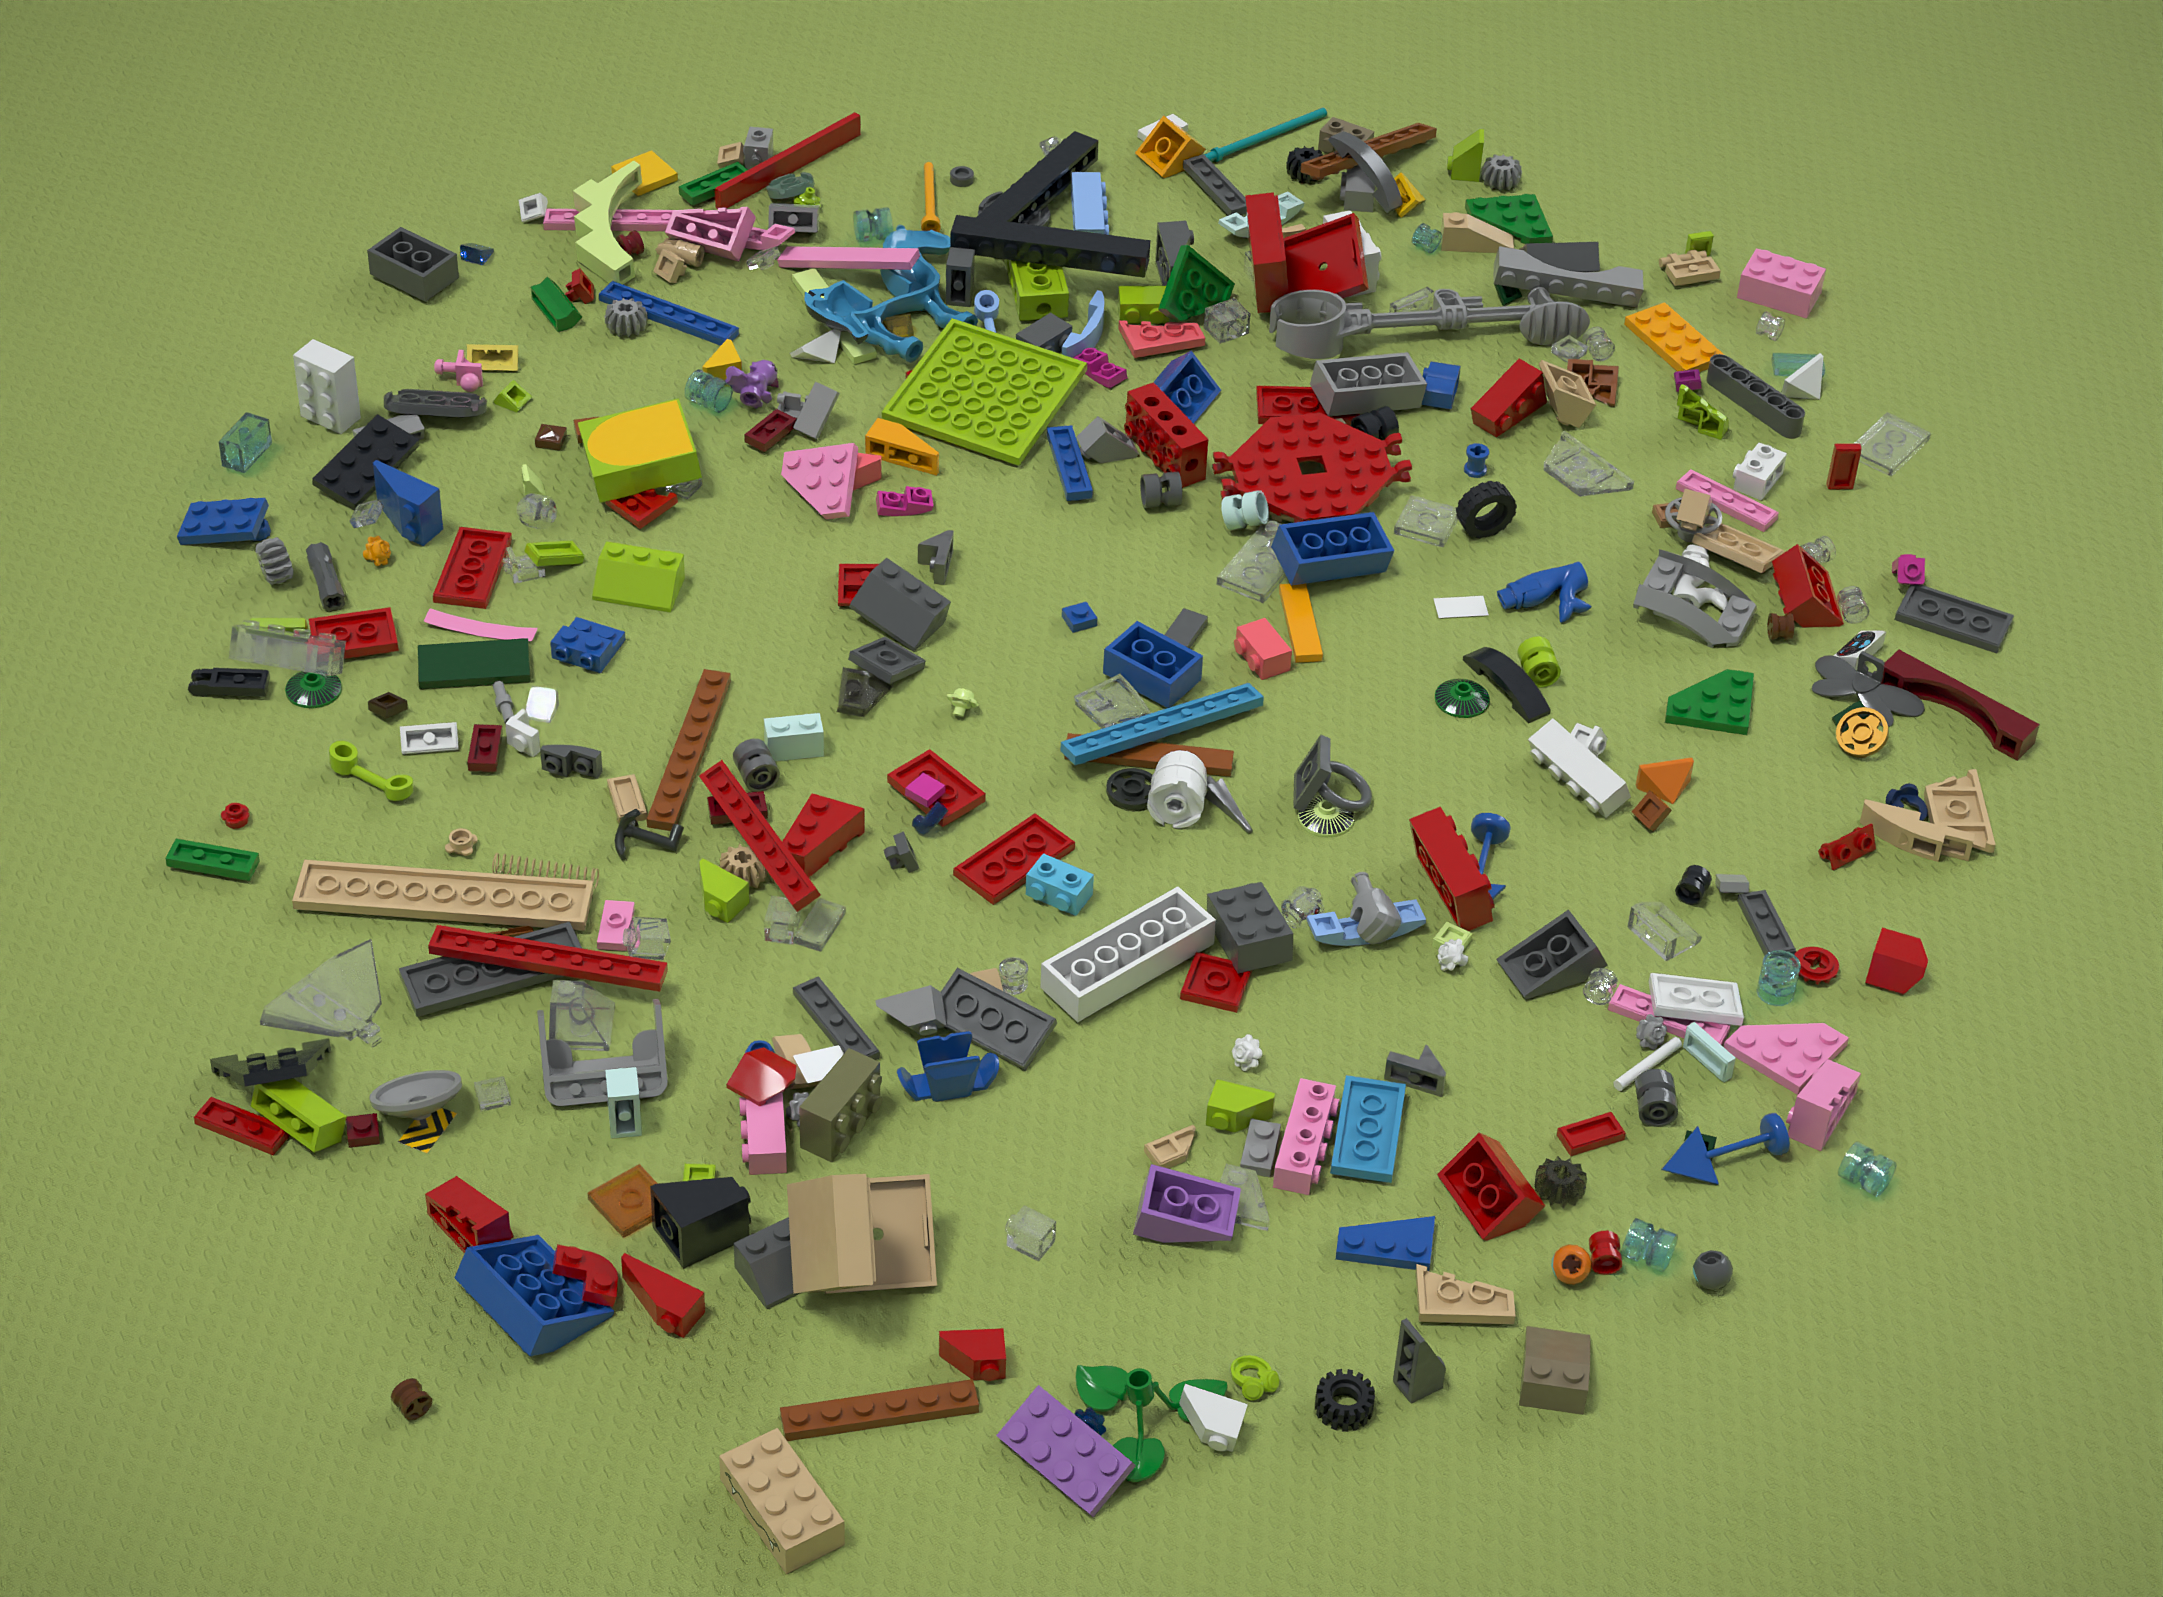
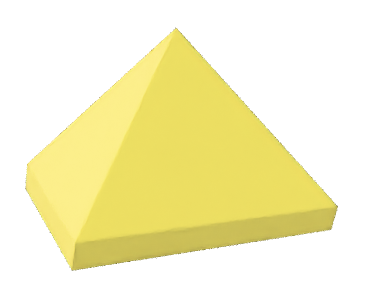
(494, 357)

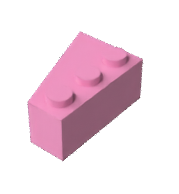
(1822, 1104)

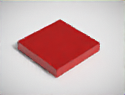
(1214, 983)

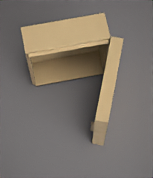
(834, 1233)

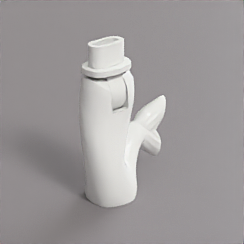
(1687, 583)

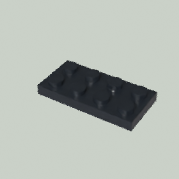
(351, 472)

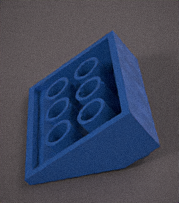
(523, 1295)

